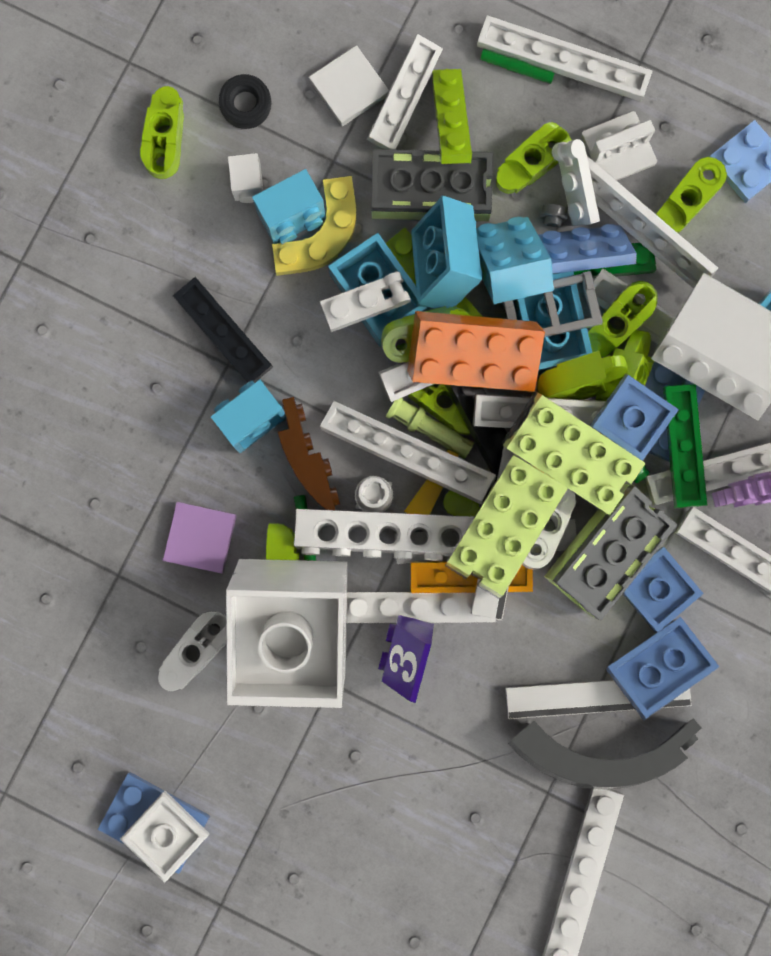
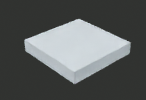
(349, 86)
(164, 836)

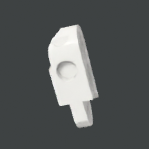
(549, 541)
(177, 669)

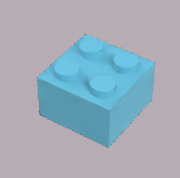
(290, 207)
(248, 415)

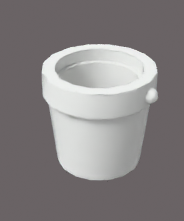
(373, 494)

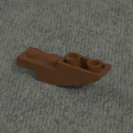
(309, 469)

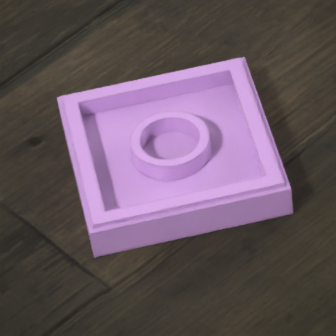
(199, 537)

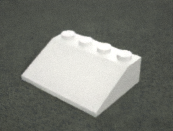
(721, 346)

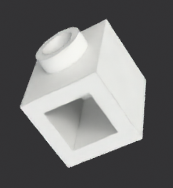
(245, 177)

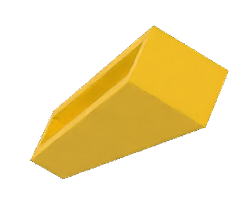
(426, 497)

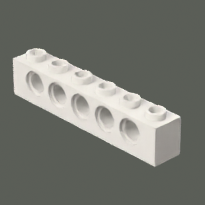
(311, 521)

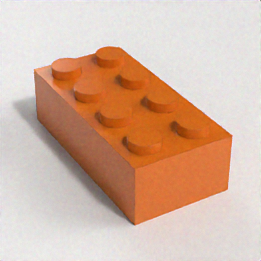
(475, 351)

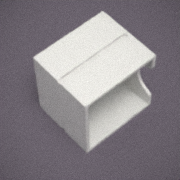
(286, 633)

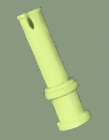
(416, 419)

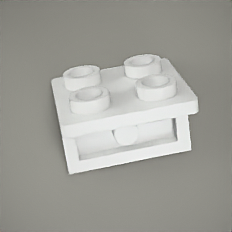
(621, 145)

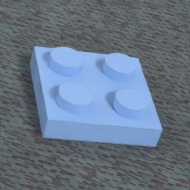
(747, 161)

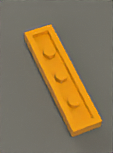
(437, 578)

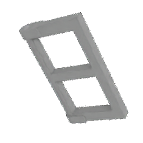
(588, 285)

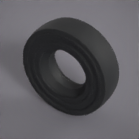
(240, 84)

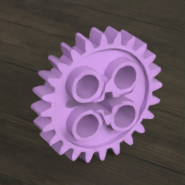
(745, 492)

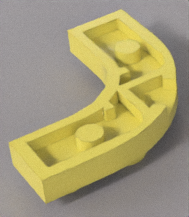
(329, 240)

